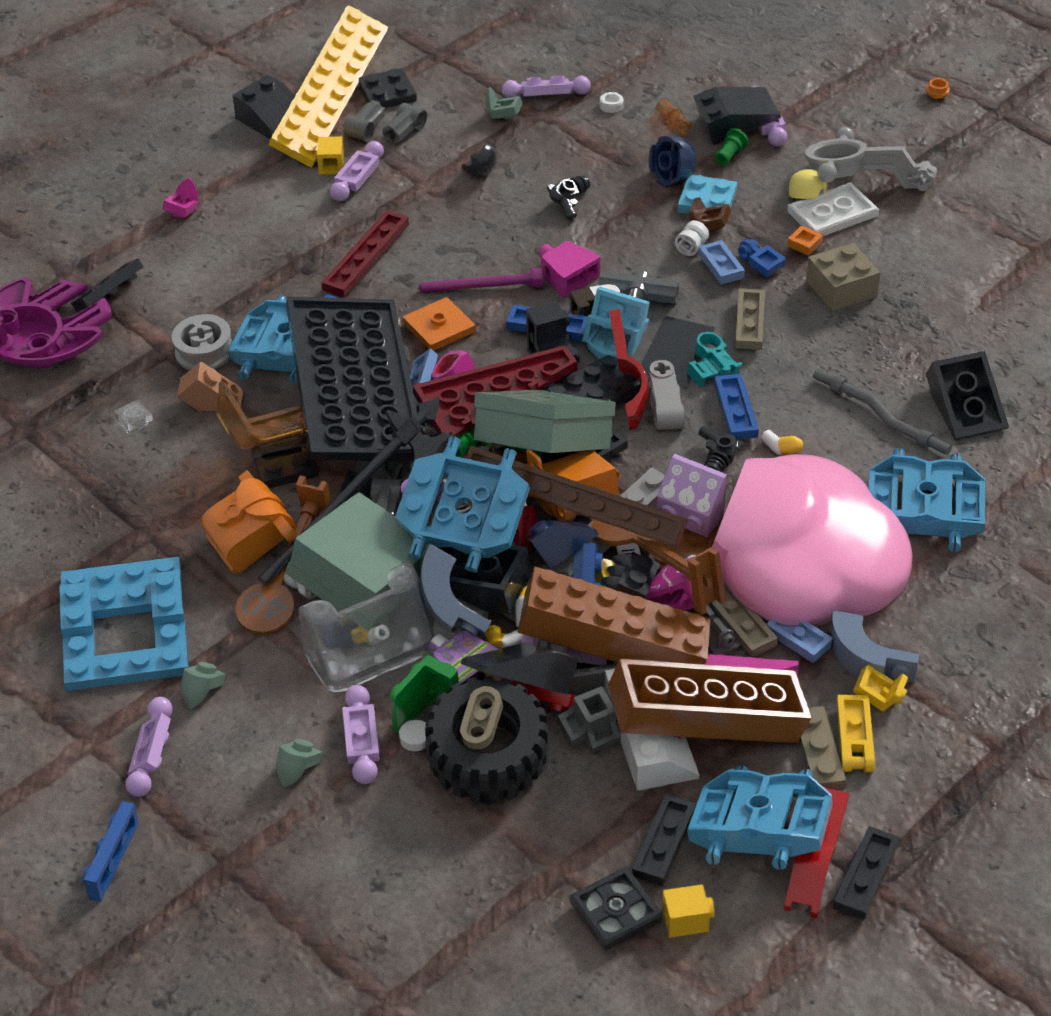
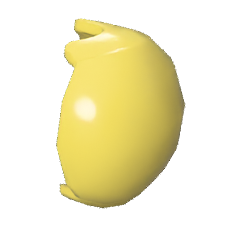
(806, 185)

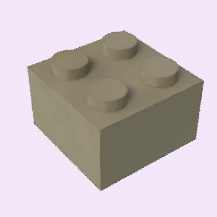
(843, 276)

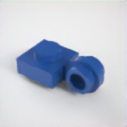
(763, 260)

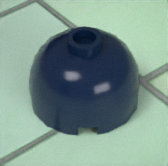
(672, 160)

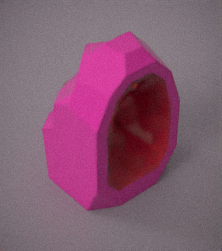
(453, 363)

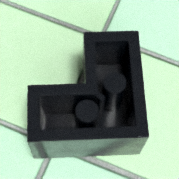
(548, 329)

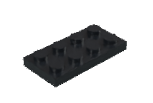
(598, 381)

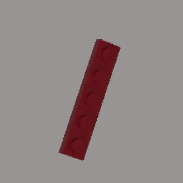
(365, 253)

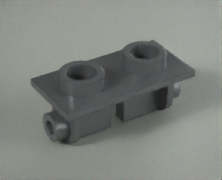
(720, 637)

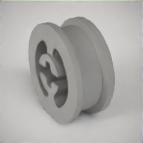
(200, 333)

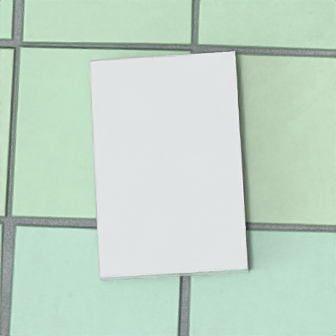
(833, 210)

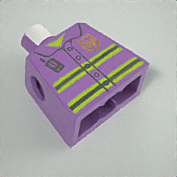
(455, 649)

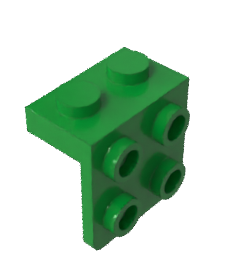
(420, 689)

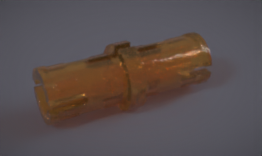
(673, 116)

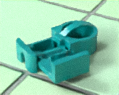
(713, 359)

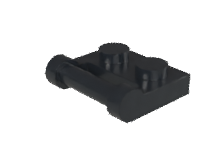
(285, 468)

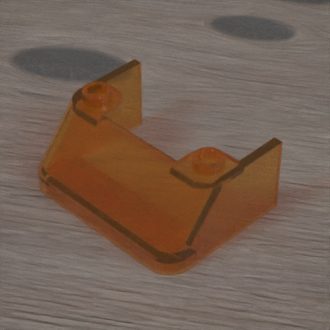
(257, 430)

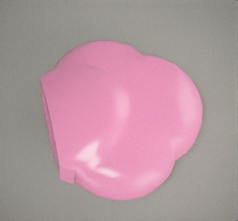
(810, 542)

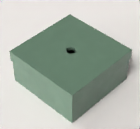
(543, 420)
(351, 553)

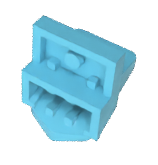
(598, 327)

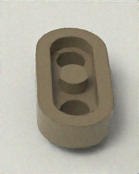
(481, 719)

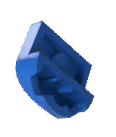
(588, 563)

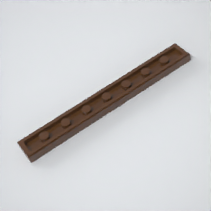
(594, 502)

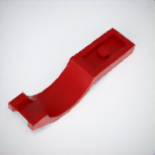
(627, 364)
(811, 868)

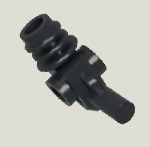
(567, 192)
(721, 448)

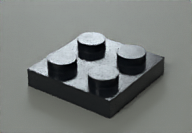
(388, 88)

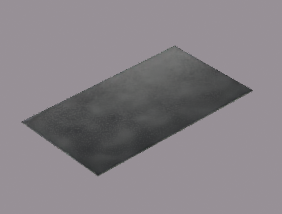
(675, 344)

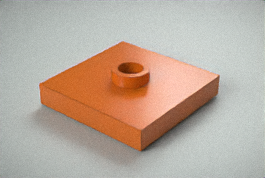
(439, 324)

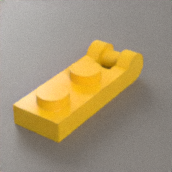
(855, 732)

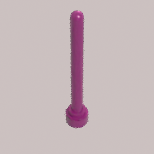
(531, 278)

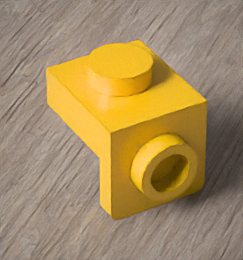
(880, 688)

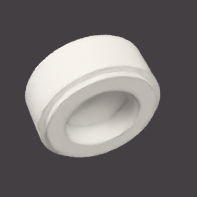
(611, 102)
(413, 735)

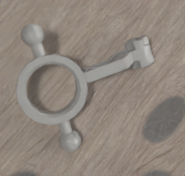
(848, 156)

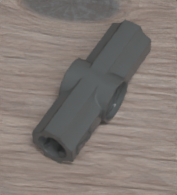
(642, 286)

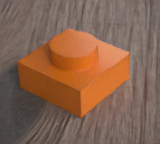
(805, 240)

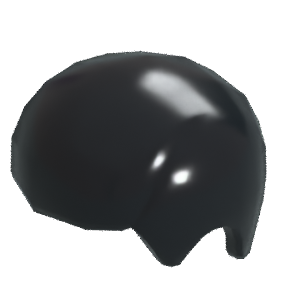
(483, 162)

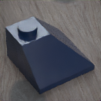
(557, 540)

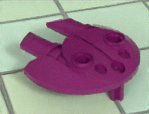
(34, 331)

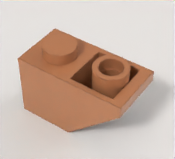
(201, 387)

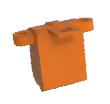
(582, 467)
(247, 524)

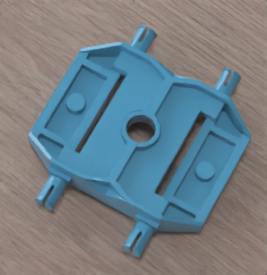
(264, 341)
(492, 490)
(932, 512)
(732, 822)

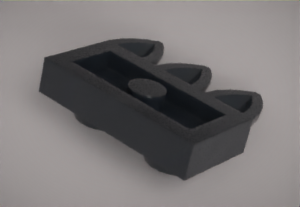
(631, 574)

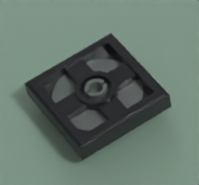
(616, 908)

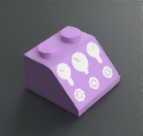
(694, 494)

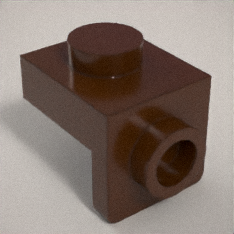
(711, 217)

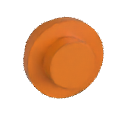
(938, 88)

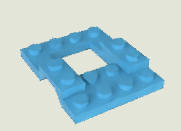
(117, 592)

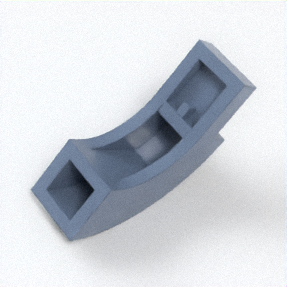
(439, 596)
(856, 650)

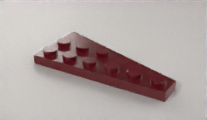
(457, 392)

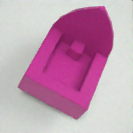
(183, 201)

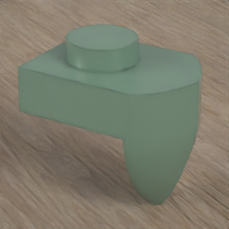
(502, 108)
(198, 681)
(294, 759)

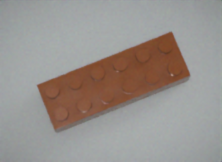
(610, 622)
(708, 701)

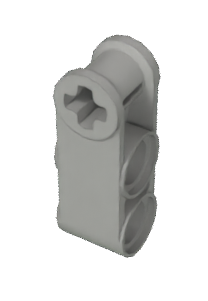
(665, 397)

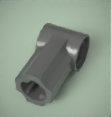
(407, 118)
(363, 124)
(386, 493)

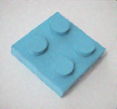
(710, 190)

